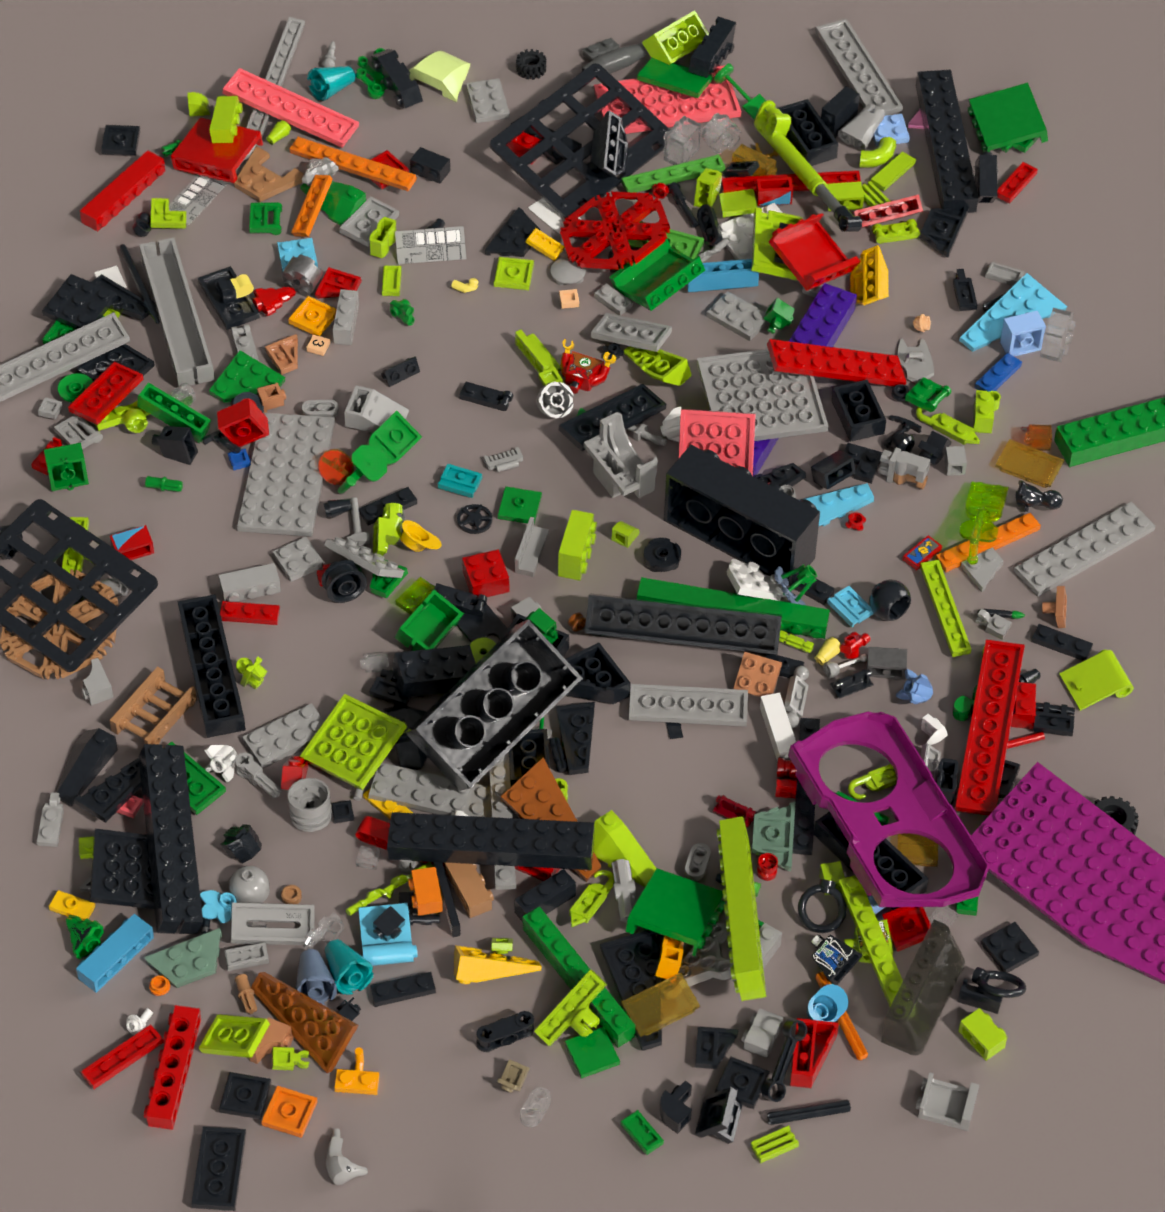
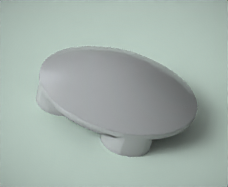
(566, 272)

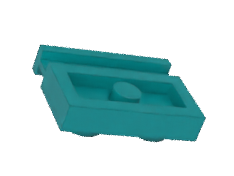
(460, 480)

